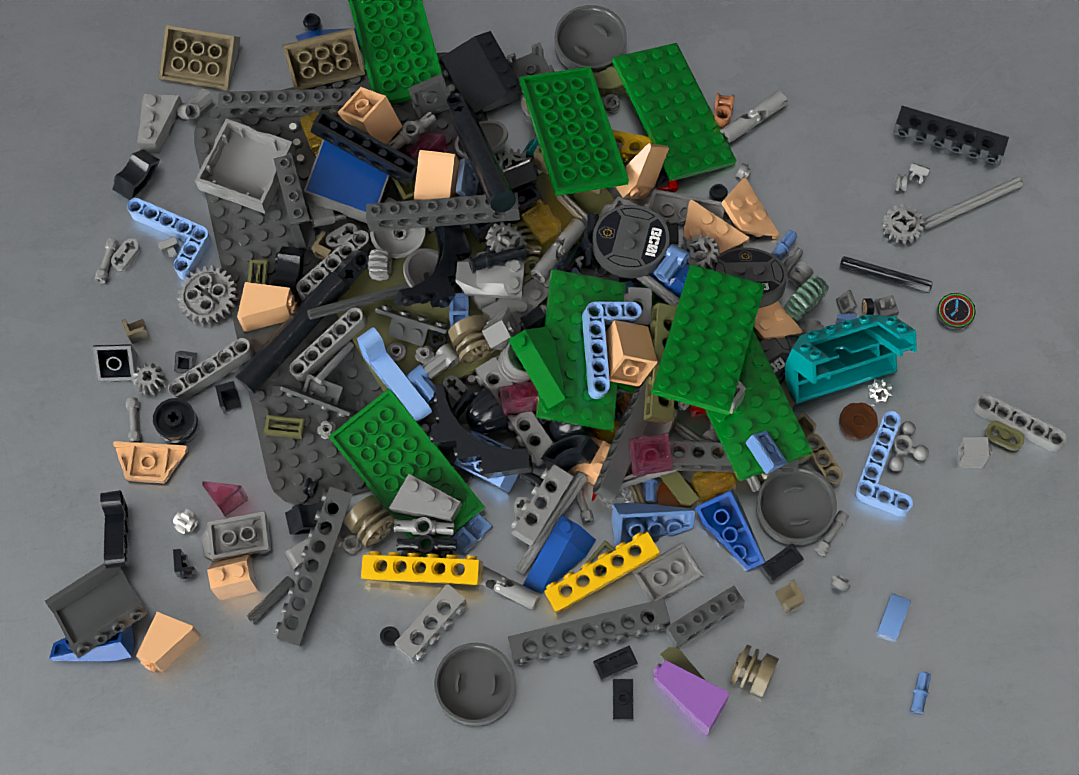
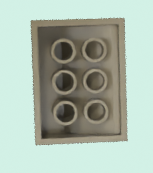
(198, 57)
(324, 59)

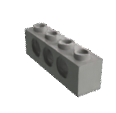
(560, 480)
(446, 597)

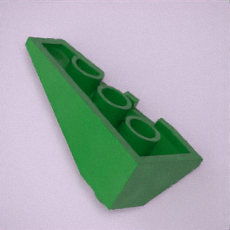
(540, 360)

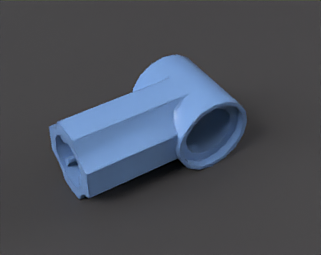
(673, 259)
(422, 383)

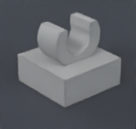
(918, 170)
(169, 245)
(886, 306)

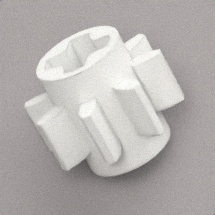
(880, 390)
(185, 521)

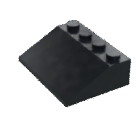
(482, 74)

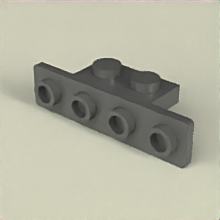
(409, 327)
(325, 394)

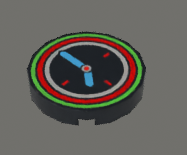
(956, 311)

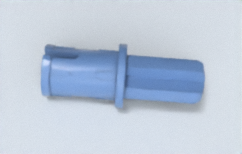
(784, 245)
(650, 490)
(921, 692)

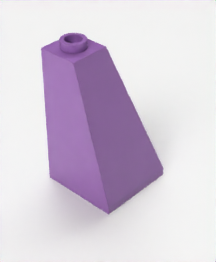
(692, 694)

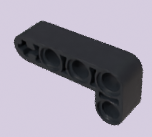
(115, 529)

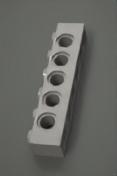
(490, 371)

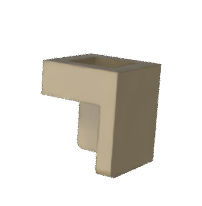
(319, 248)
(136, 331)
(806, 423)
(790, 596)

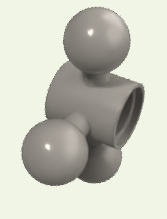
(920, 452)

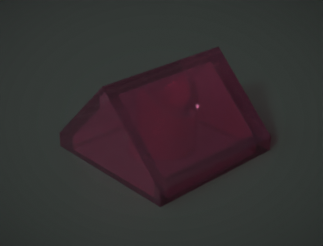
(428, 142)
(518, 398)
(650, 454)
(225, 496)

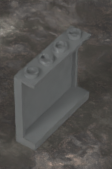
(294, 202)
(96, 608)

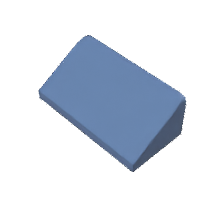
(766, 452)

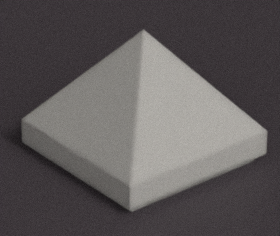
(846, 302)

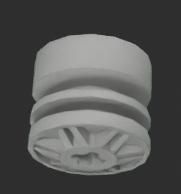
(510, 367)

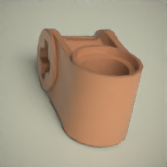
(723, 108)

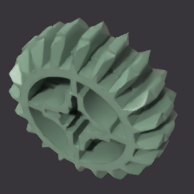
(806, 298)

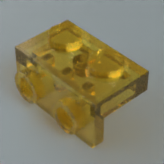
(542, 222)

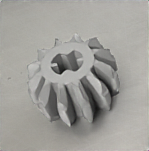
(380, 264)
(142, 382)

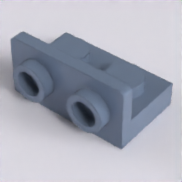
(467, 180)

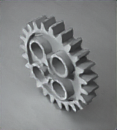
(195, 308)

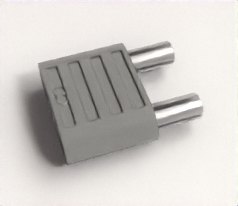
(320, 216)

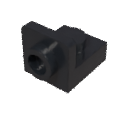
(180, 562)

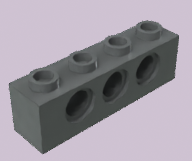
(705, 617)

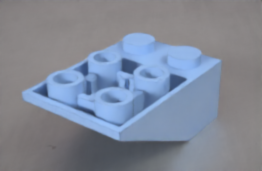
(503, 482)

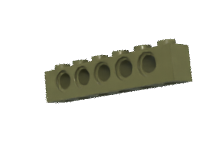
(653, 409)

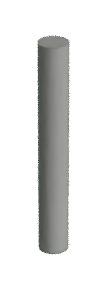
(334, 362)

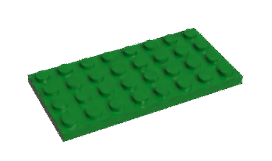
(395, 45)
(674, 110)
(573, 131)
(566, 302)
(708, 339)
(761, 410)
(388, 445)

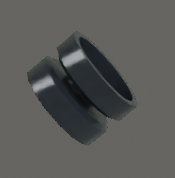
(176, 421)

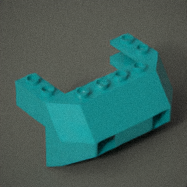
(846, 355)

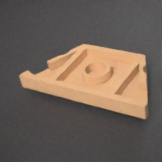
(748, 212)
(706, 223)
(775, 323)
(149, 461)

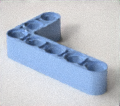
(175, 229)
(599, 341)
(375, 354)
(877, 466)

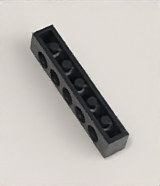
(960, 131)
(364, 147)

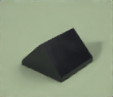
(115, 362)

